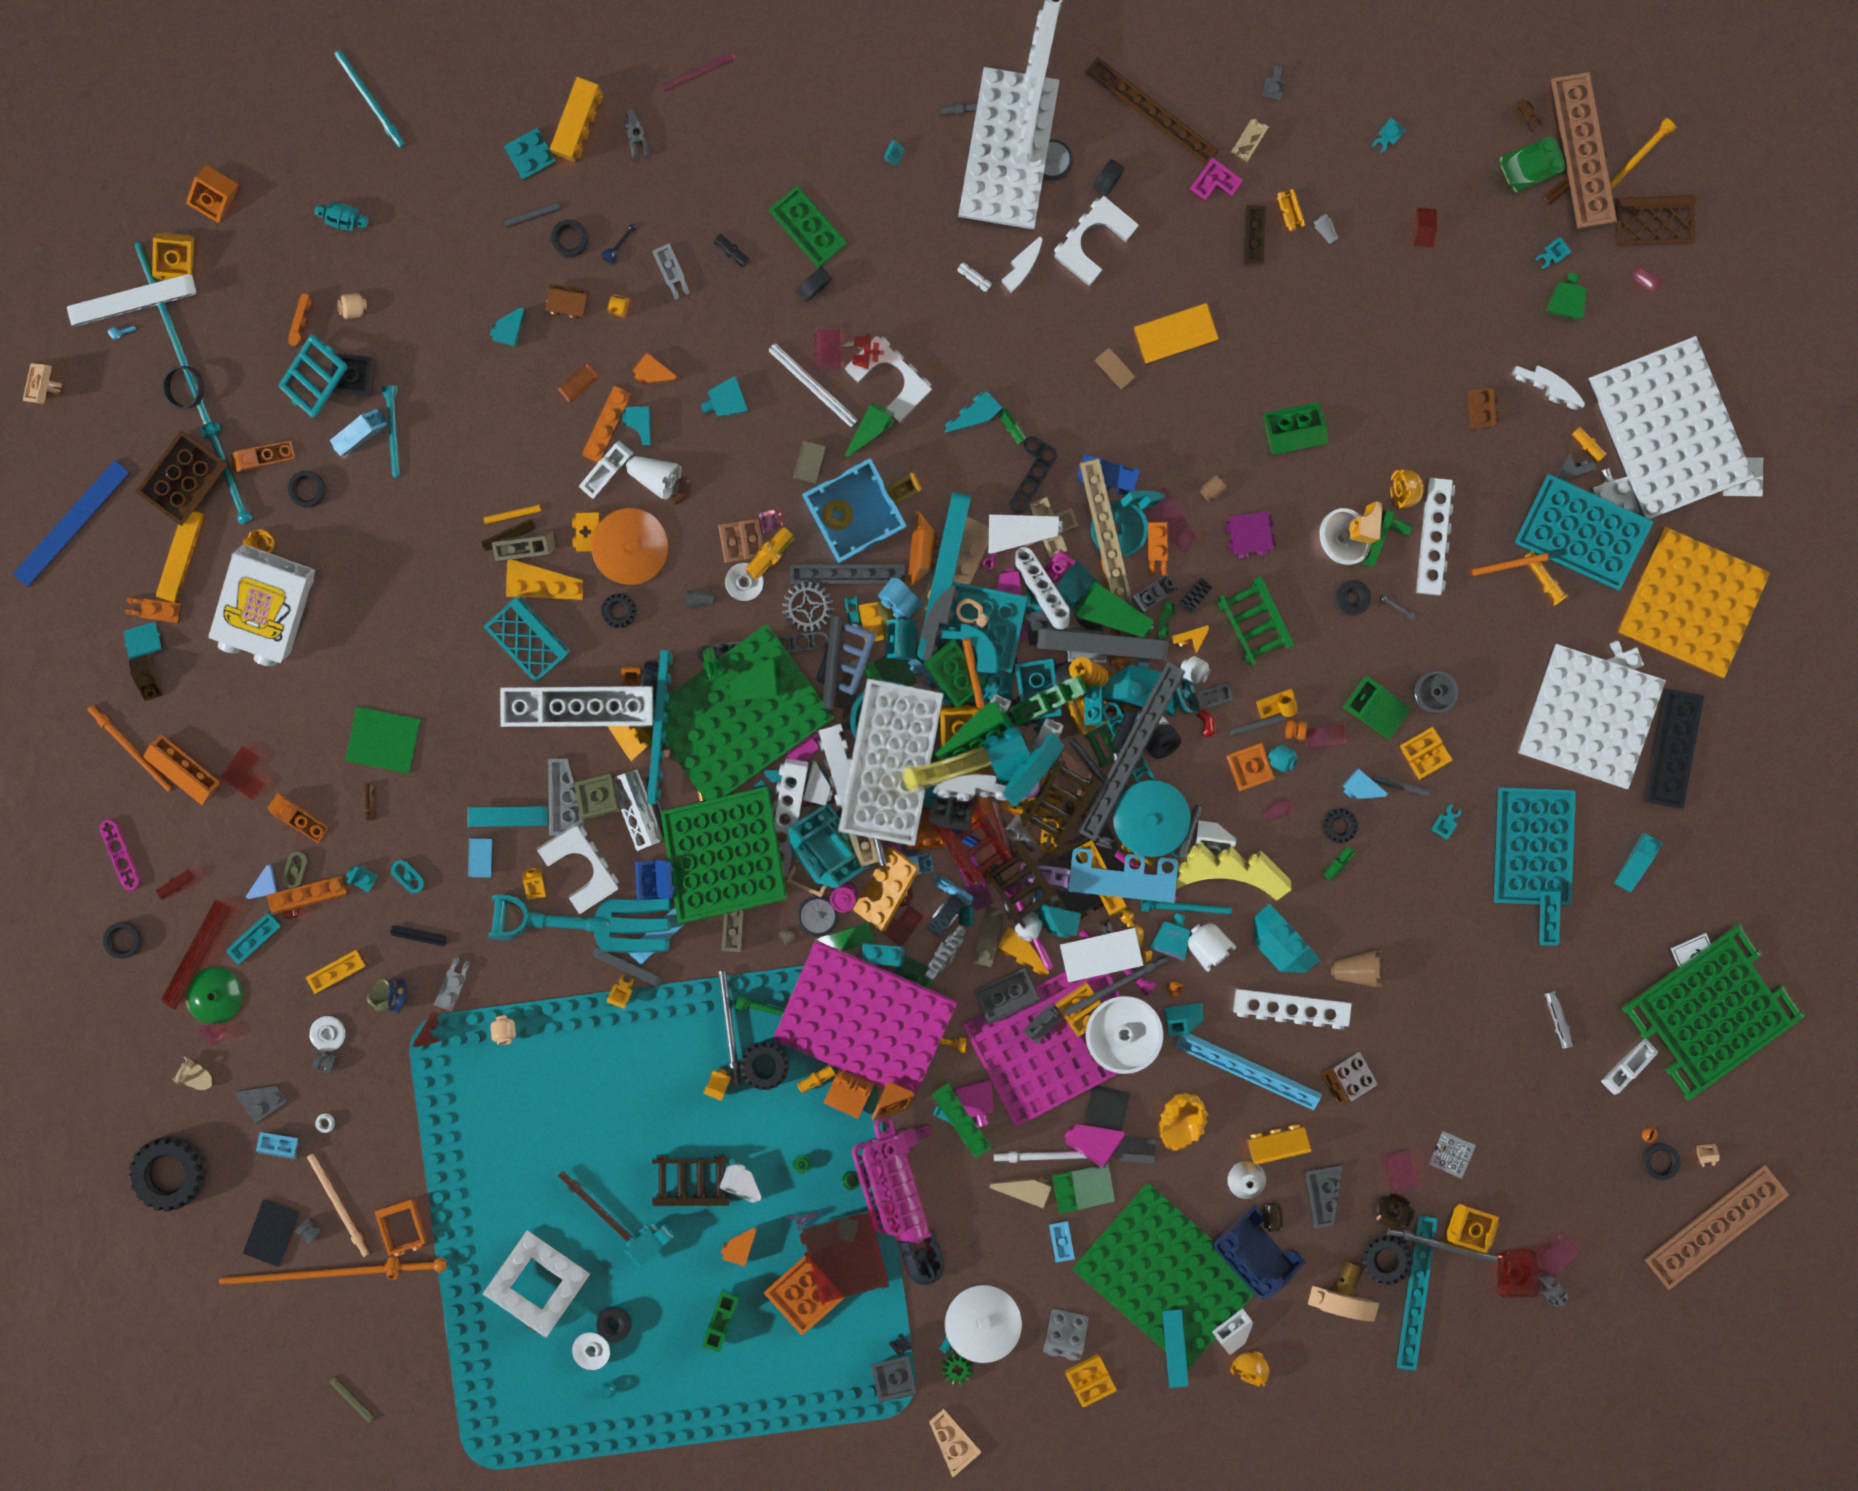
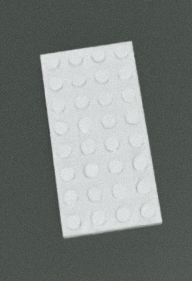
(995, 182)
(892, 735)

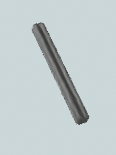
(832, 662)

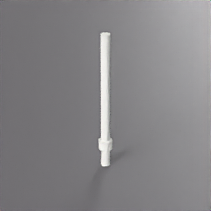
(1013, 1156)

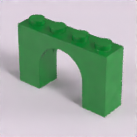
(961, 1120)

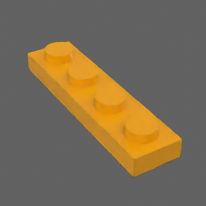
(1112, 904)

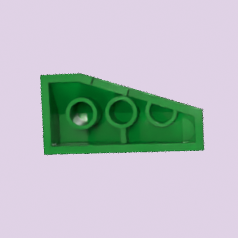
(985, 723)

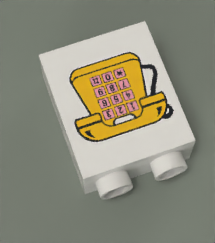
(261, 605)

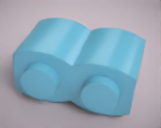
(899, 599)

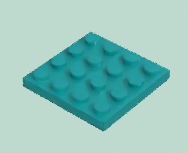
(1004, 620)

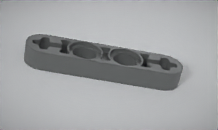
(627, 966)

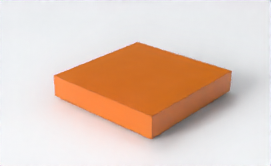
(1250, 766)

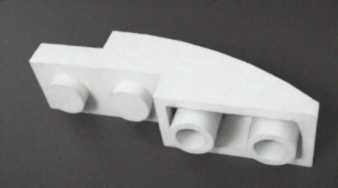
(1557, 388)
(966, 787)

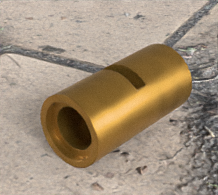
(1348, 1279)

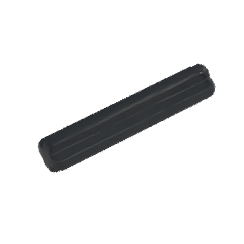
(416, 935)

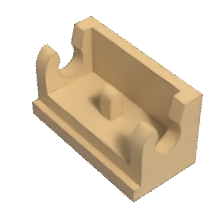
(1249, 140)

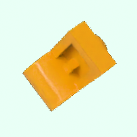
(1279, 703)

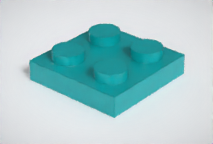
(530, 153)

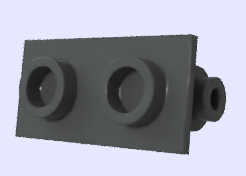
(1042, 1023)
(1555, 1295)

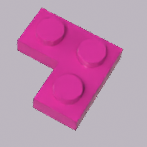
(1213, 175)

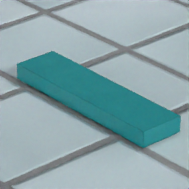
(1175, 1348)

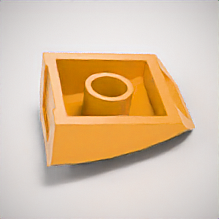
(172, 255)
(953, 719)
(1472, 1228)

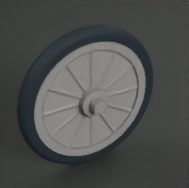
(1058, 160)
(817, 916)

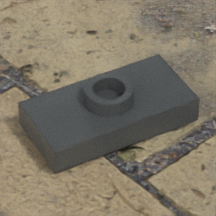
(1212, 696)

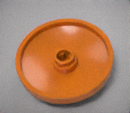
(629, 546)

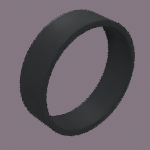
(166, 387)

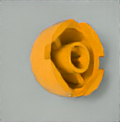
(1407, 488)
(1251, 1368)

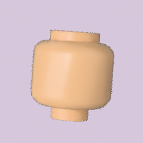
(352, 306)
(503, 1030)

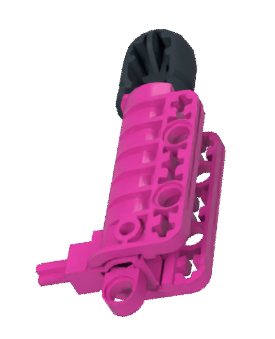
(898, 1197)

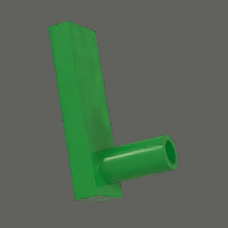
(1387, 522)

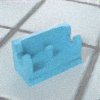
(479, 857)
(277, 1145)

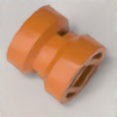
(1291, 727)

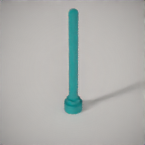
(390, 393)
(1147, 905)

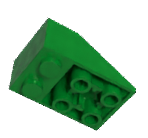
(1376, 707)

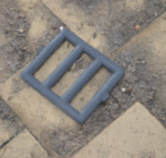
(863, 653)

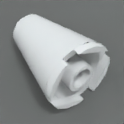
(655, 474)
(1241, 1174)

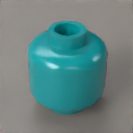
(1283, 758)

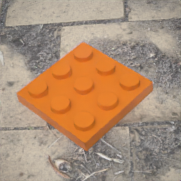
(796, 1297)

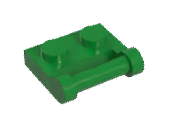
(1108, 738)

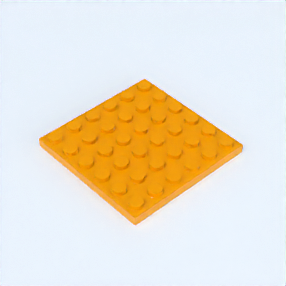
(1693, 602)

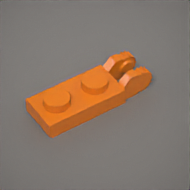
(299, 320)
(1158, 545)
(156, 610)

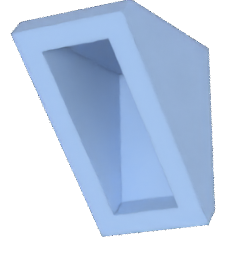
(265, 883)

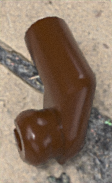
(684, 490)

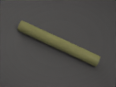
(351, 1399)

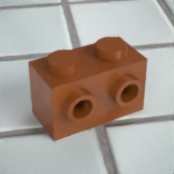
(566, 300)

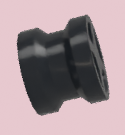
(900, 1345)

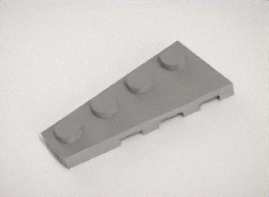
(562, 797)

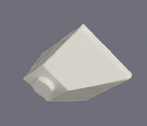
(1213, 837)

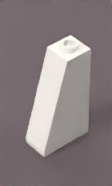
(1019, 530)

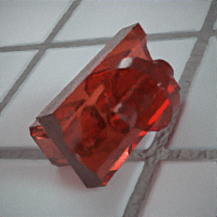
(865, 342)

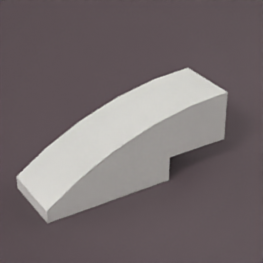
(1023, 264)
(606, 469)
(1629, 1066)

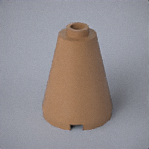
(1360, 969)

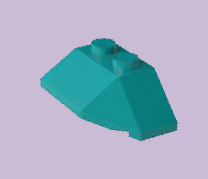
(1133, 687)
(1282, 943)

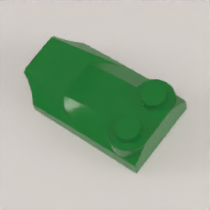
(1533, 164)

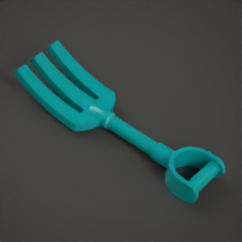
(602, 924)

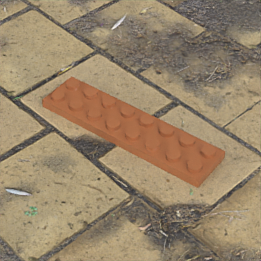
(1583, 150)
(1716, 1227)

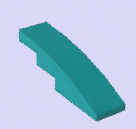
(1032, 772)
(507, 816)

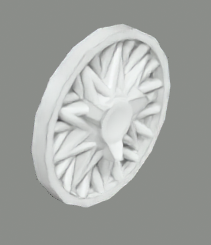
(327, 1033)

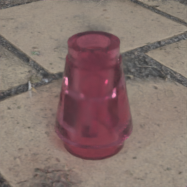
(1647, 279)
(1278, 809)

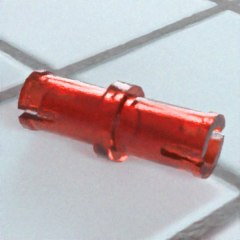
(175, 884)

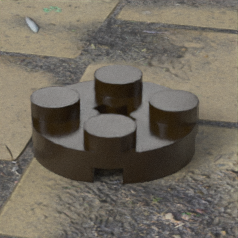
(1398, 1220)

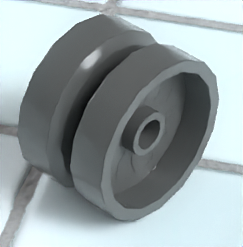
(1447, 691)

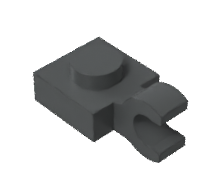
(1274, 86)

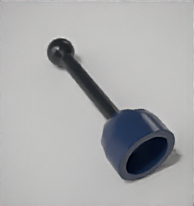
(610, 254)

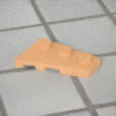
(953, 1441)

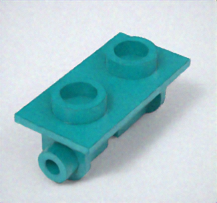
(1093, 705)

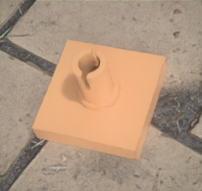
(39, 384)

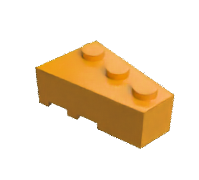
(633, 739)

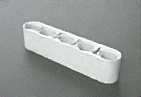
(1045, 595)

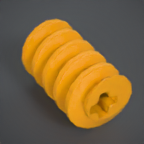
(1089, 671)

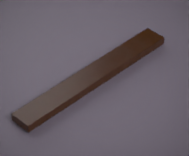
(1152, 111)

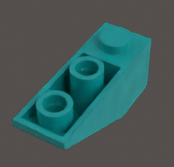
(978, 413)

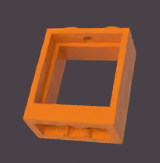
(394, 1208)

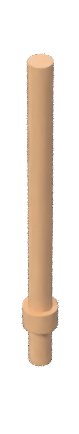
(356, 1238)

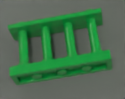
(1274, 622)

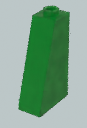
(1109, 610)

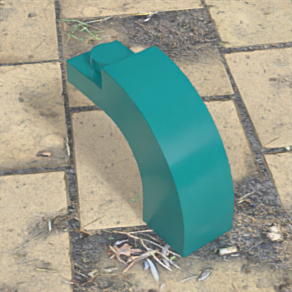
(986, 651)

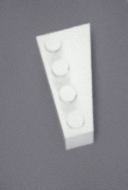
(838, 759)

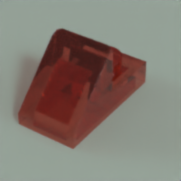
(426, 1036)

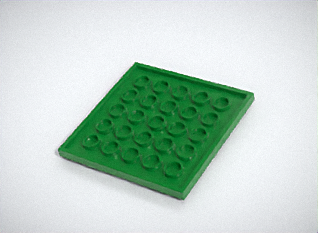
(724, 855)

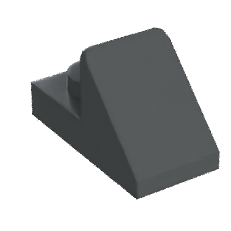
(1569, 470)

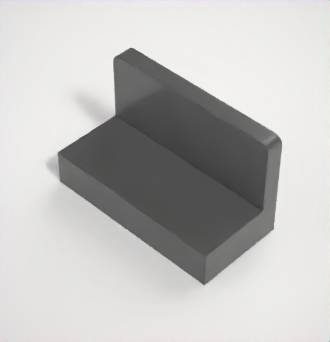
(1136, 1150)

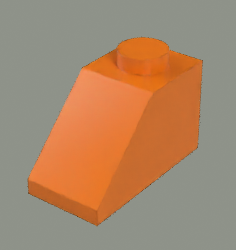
(652, 371)
(739, 1247)

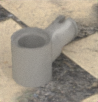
(1016, 831)

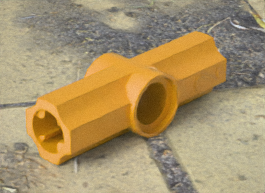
(769, 553)

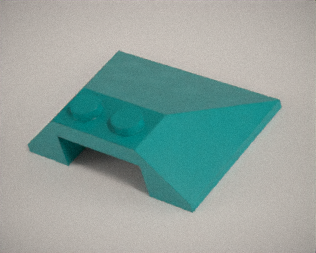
(823, 849)

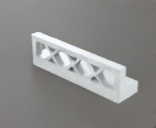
(643, 812)

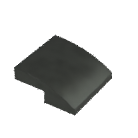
(951, 814)
(1107, 1108)

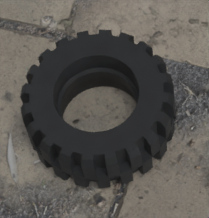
(142, 1181)

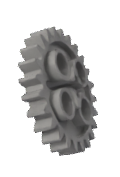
(945, 953)

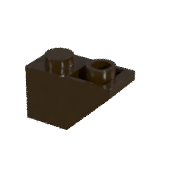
(145, 677)

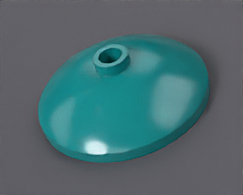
(1133, 527)

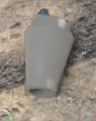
(1326, 228)

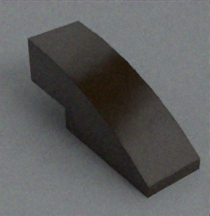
(846, 702)

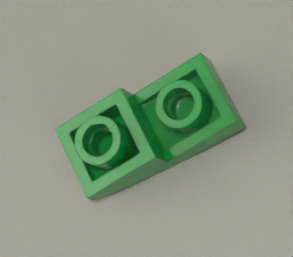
(1166, 613)

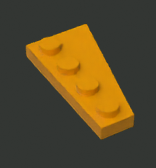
(536, 582)

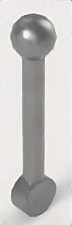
(1411, 615)

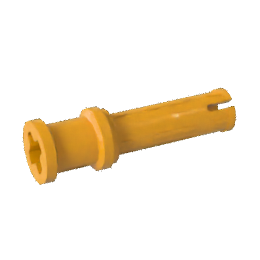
(1550, 585)

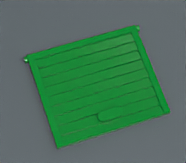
(382, 740)

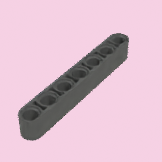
(791, 640)
(1103, 644)

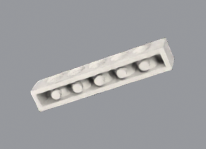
(1424, 584)
(797, 770)
(1341, 1009)

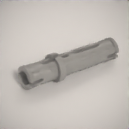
(1559, 1019)

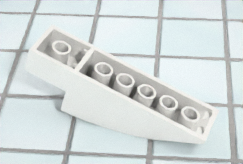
(576, 706)

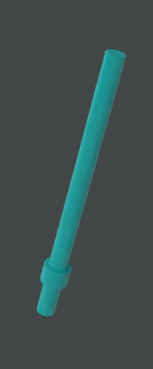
(391, 129)

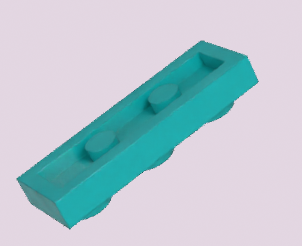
(1550, 916)
(253, 938)

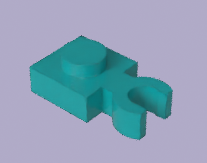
(1390, 133)
(1555, 251)
(1444, 824)

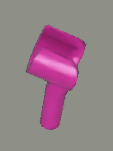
(989, 561)

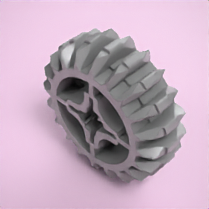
(804, 590)

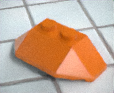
(922, 550)

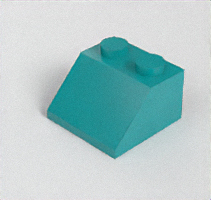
(1058, 920)

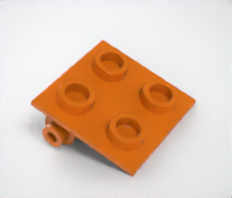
(848, 1093)

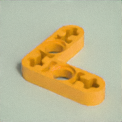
(1041, 811)

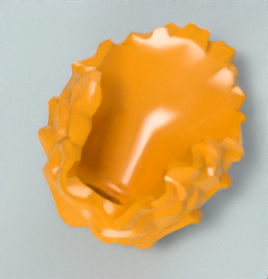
(1182, 1121)

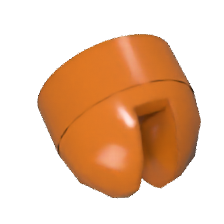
(1175, 988)
(1646, 1133)

